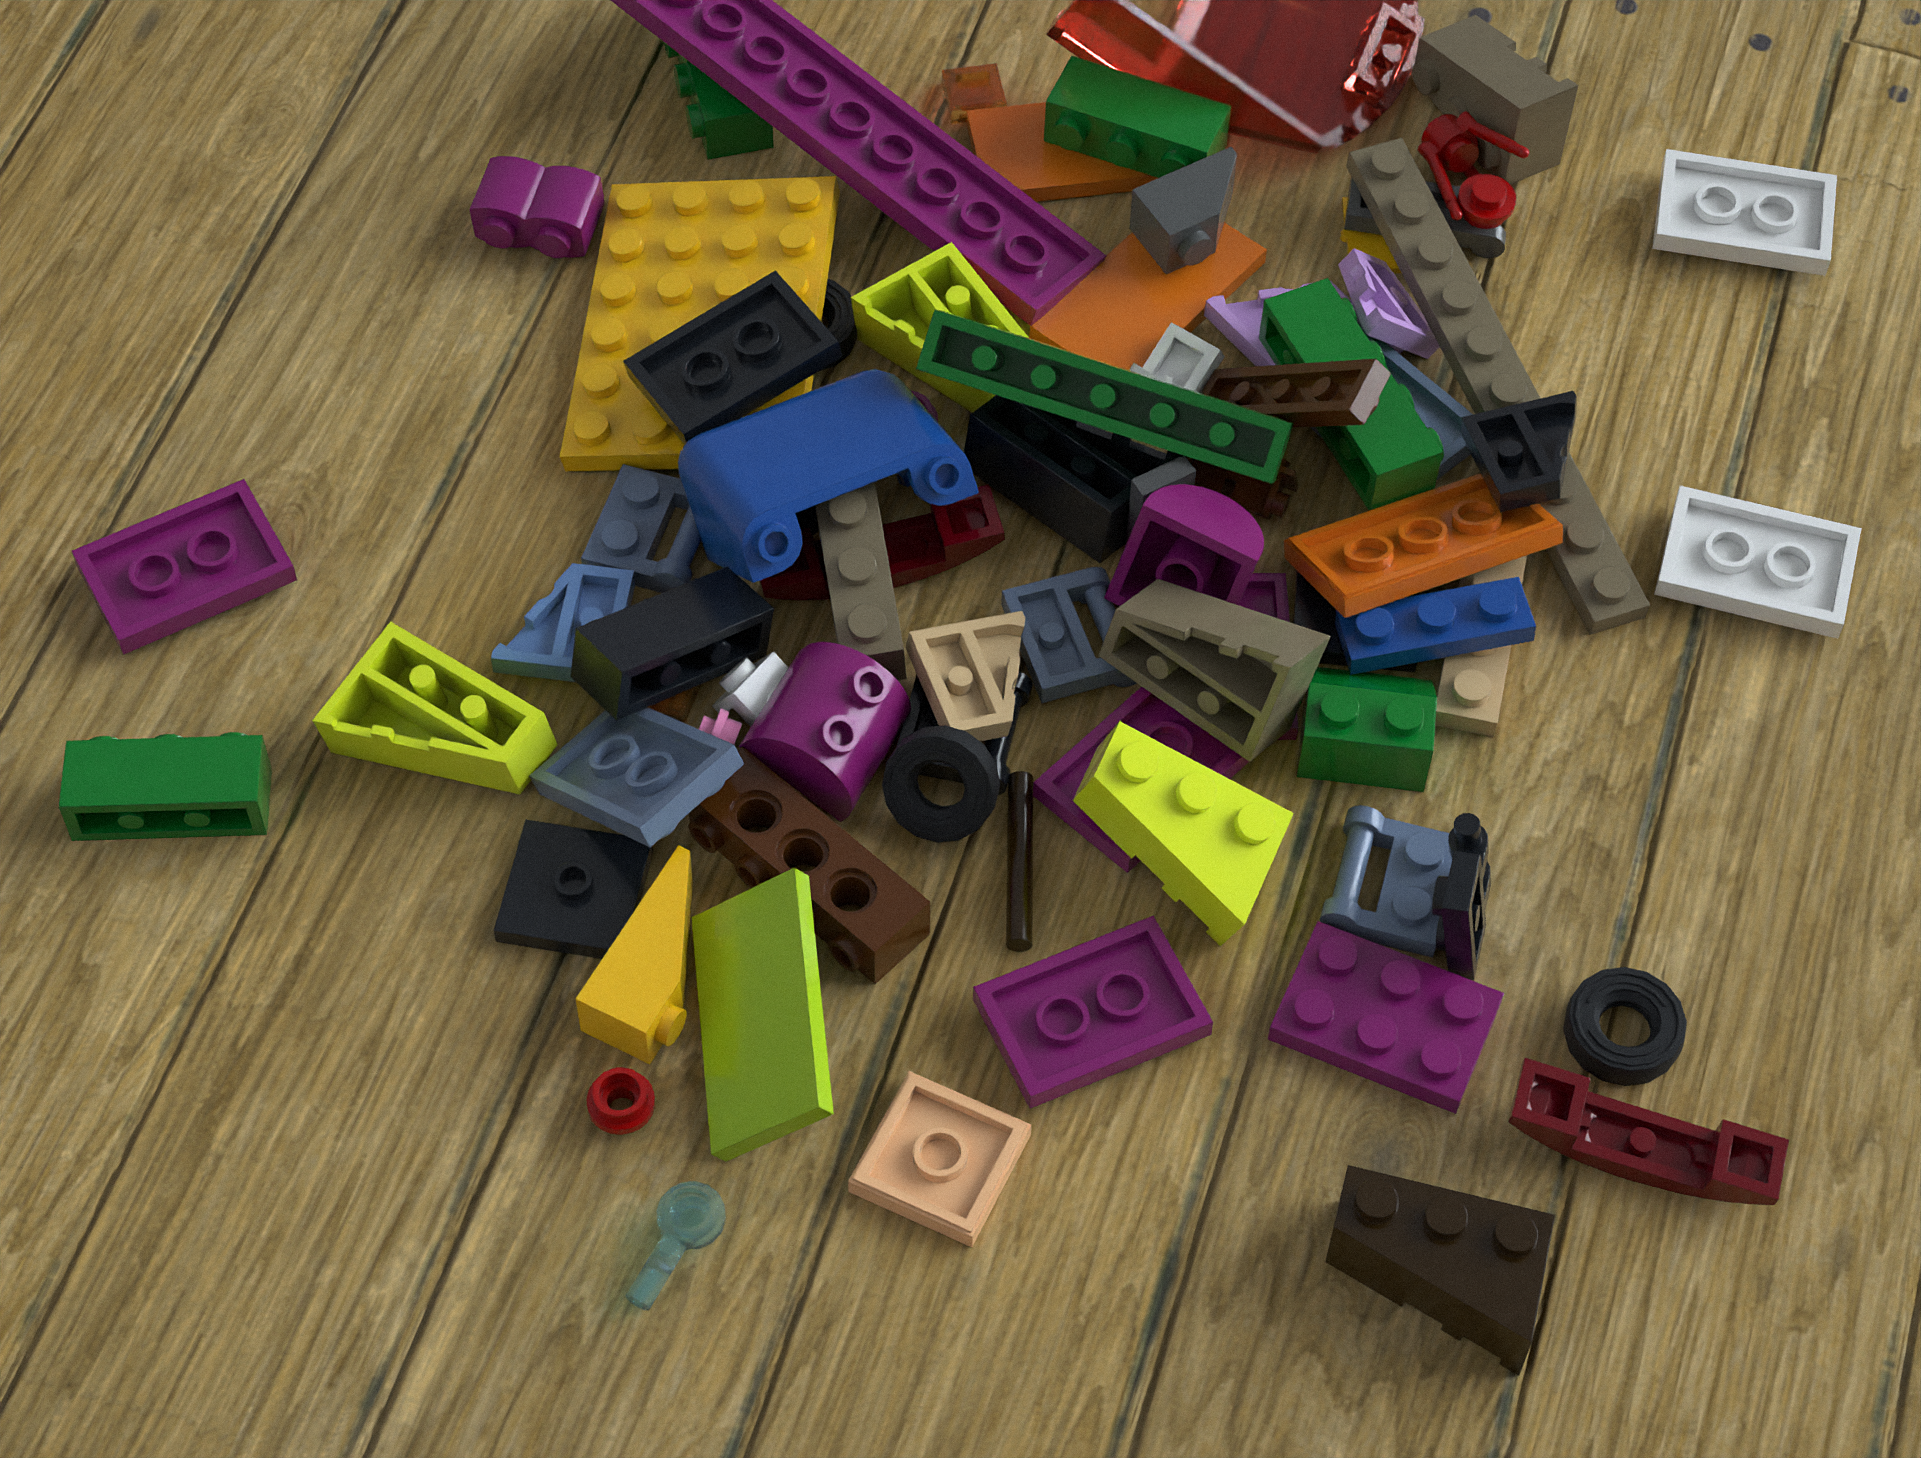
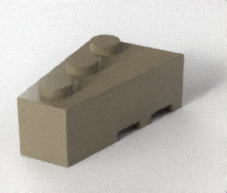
(1215, 662)

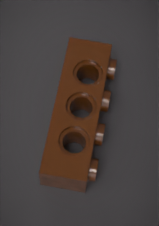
(845, 872)

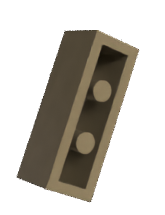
(861, 577)

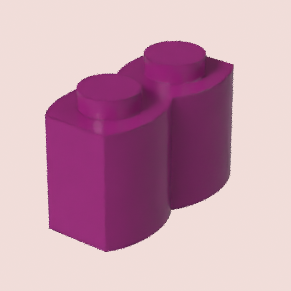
(537, 207)

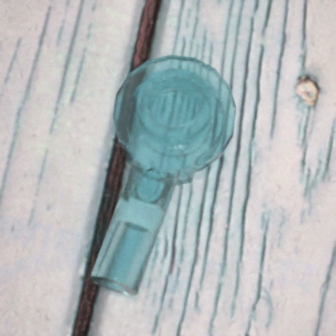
(688, 1219)

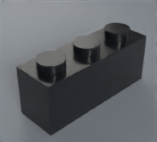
(671, 642)

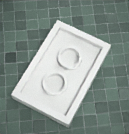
(1745, 212)
(1758, 562)

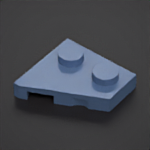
(548, 637)

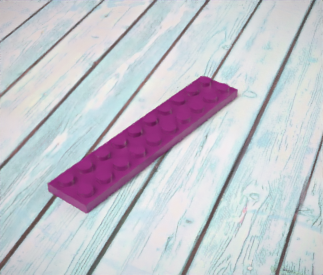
(877, 145)

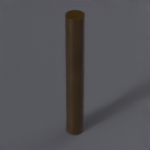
(1019, 862)

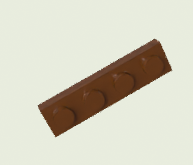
(1305, 392)

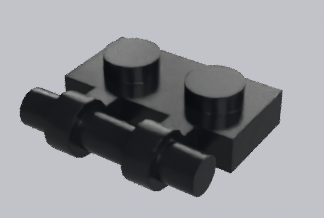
(1463, 897)

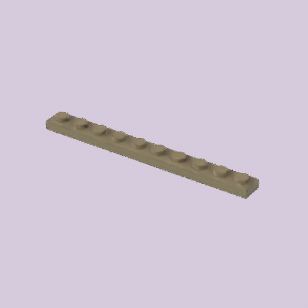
(1490, 369)

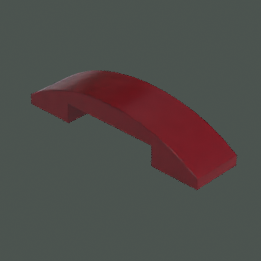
(914, 547)
(1644, 1145)

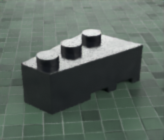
(1060, 470)

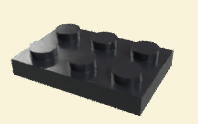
(733, 358)

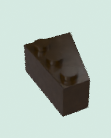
(1447, 1255)

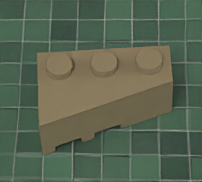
(1478, 72)

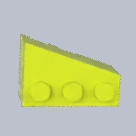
(899, 309)
(434, 717)
(1185, 824)

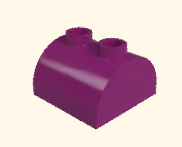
(1189, 541)
(829, 724)

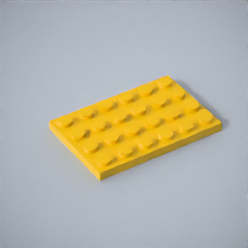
(662, 263)

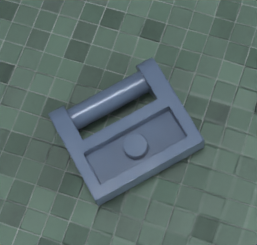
(634, 527)
(1054, 638)
(1406, 897)

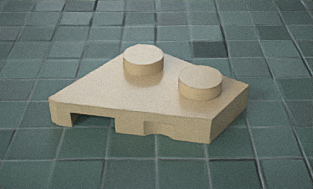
(970, 672)

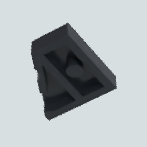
(1523, 449)

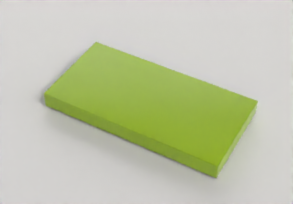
(761, 1016)

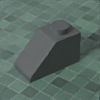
(1184, 211)

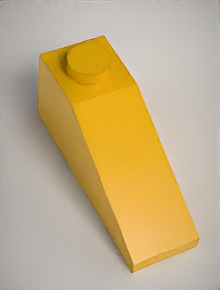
(641, 981)

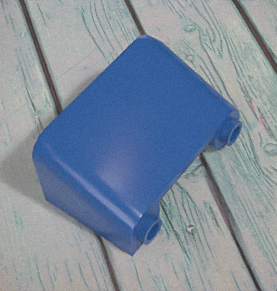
(807, 450)

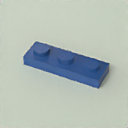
(1437, 626)

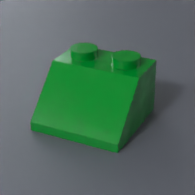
(1367, 729)

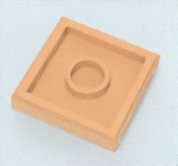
(939, 1158)

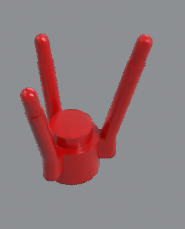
(1452, 146)

